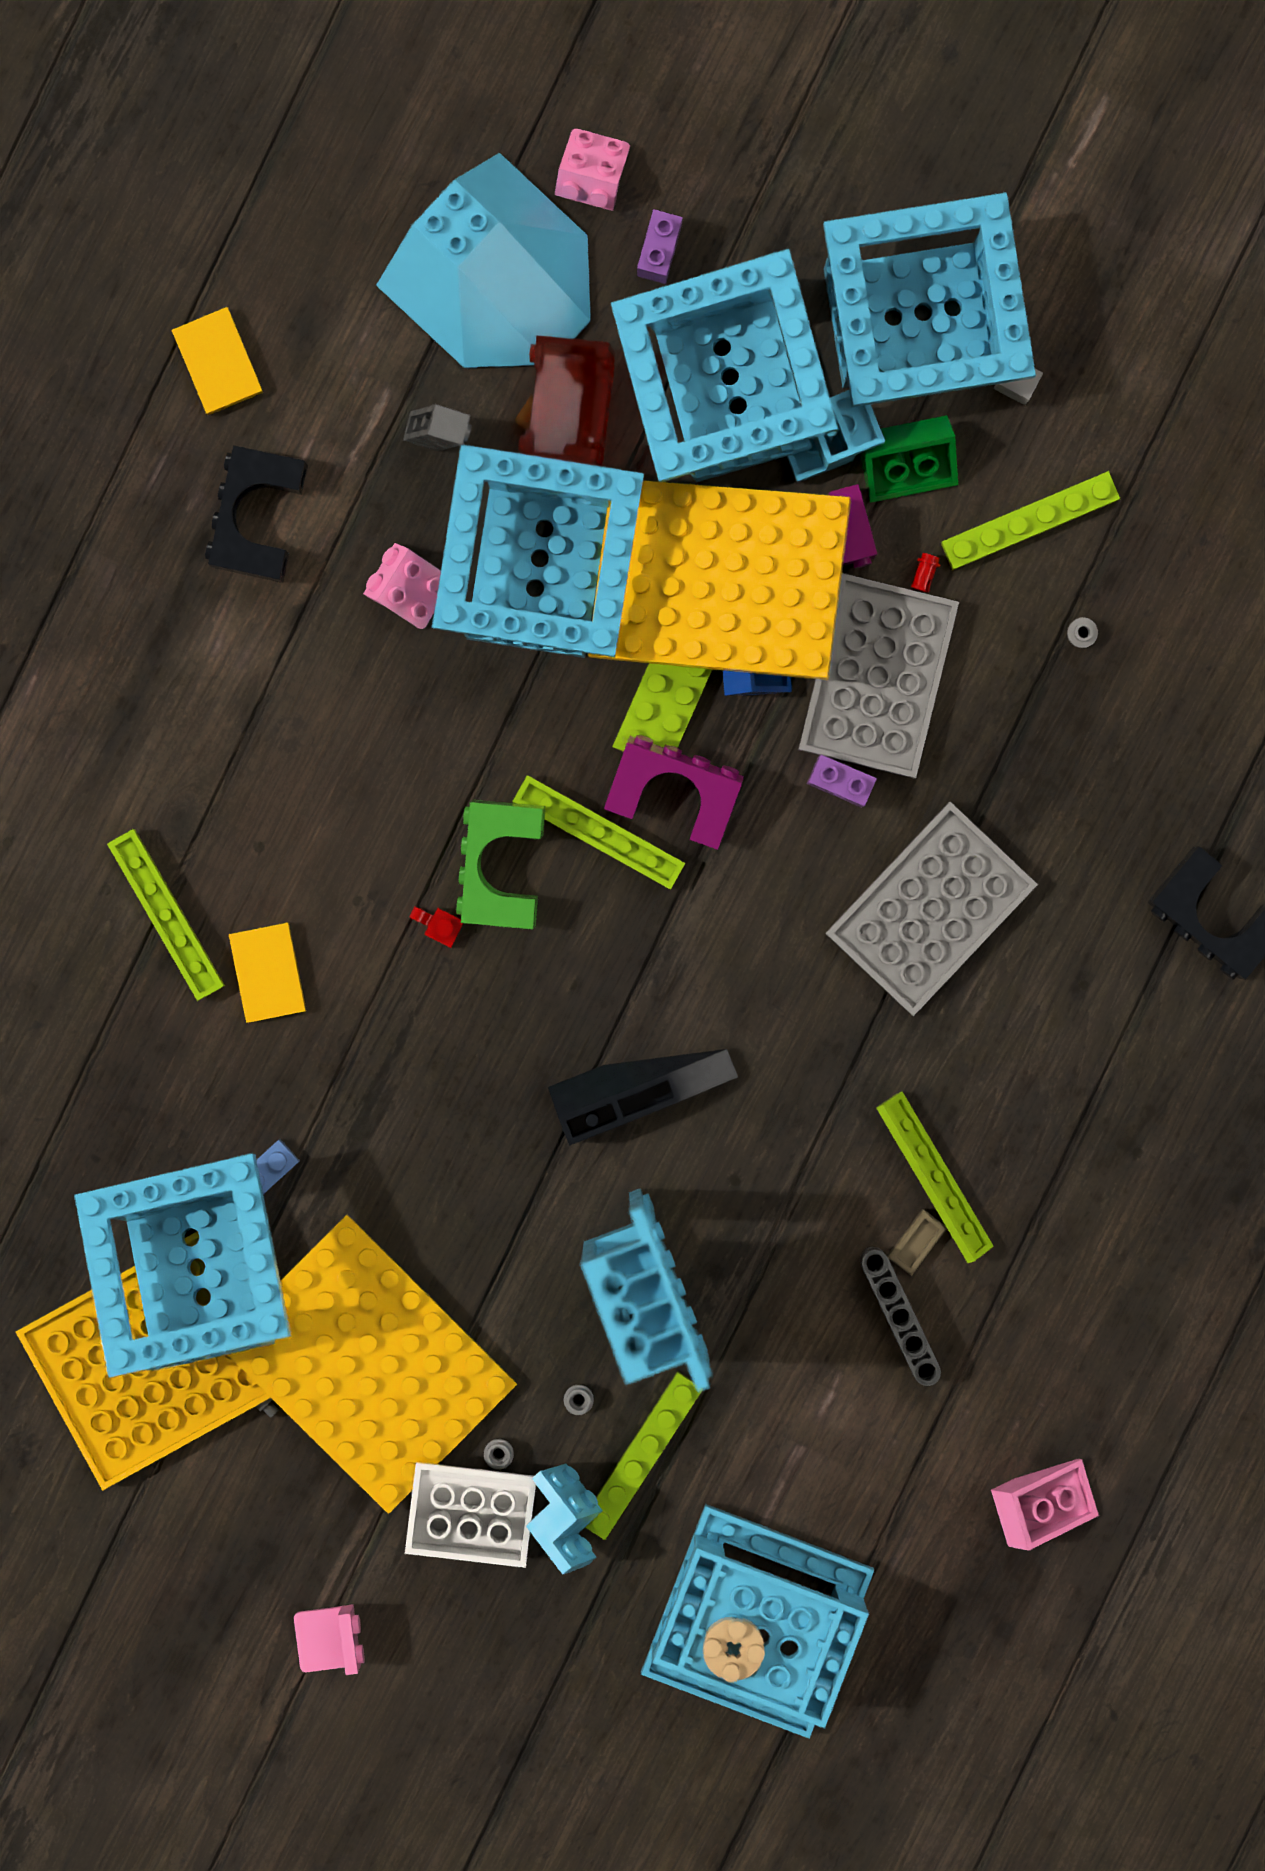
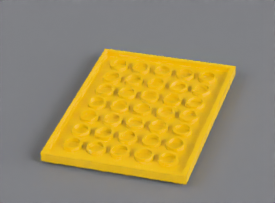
(733, 579)
(373, 1365)
(138, 1415)

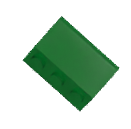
(911, 460)

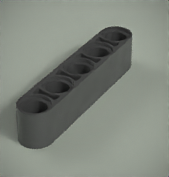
(910, 1326)

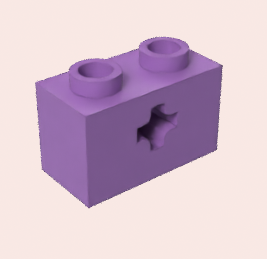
(659, 246)
(841, 781)

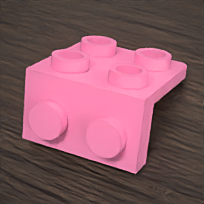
(591, 169)
(405, 585)
(329, 1639)

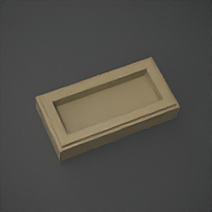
(917, 1242)

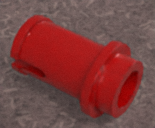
(925, 572)

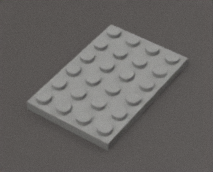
(880, 677)
(931, 908)

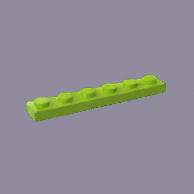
(1030, 520)
(601, 833)
(166, 914)
(935, 1177)
(643, 1452)

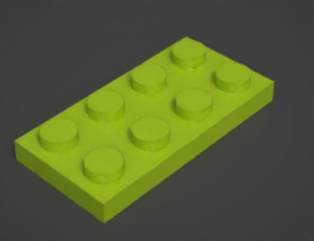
(663, 704)

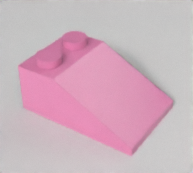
(1044, 1504)

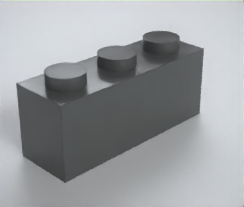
(437, 428)

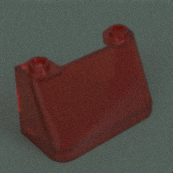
(570, 400)

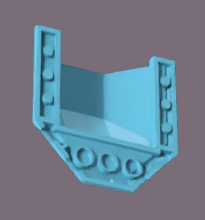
(492, 269)

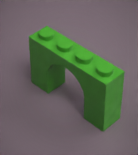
(480, 900)

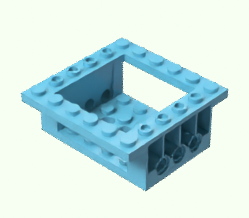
(688, 323)
(946, 352)
(521, 496)
(234, 1242)
(662, 1323)
(785, 1689)

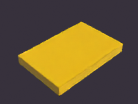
(217, 361)
(267, 972)

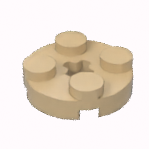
(736, 1631)

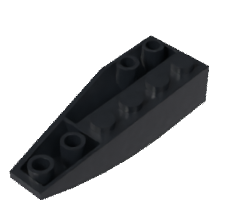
(634, 1089)

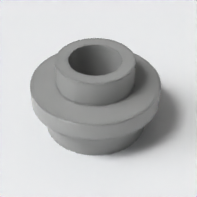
(1074, 637)
(578, 1409)
(498, 1463)

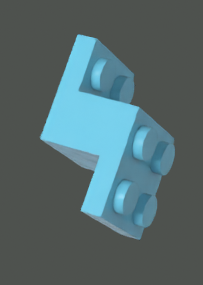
(855, 434)
(562, 1520)

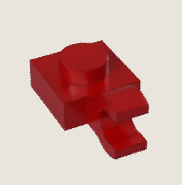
(441, 926)

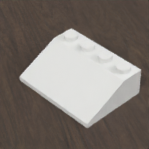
(470, 1514)

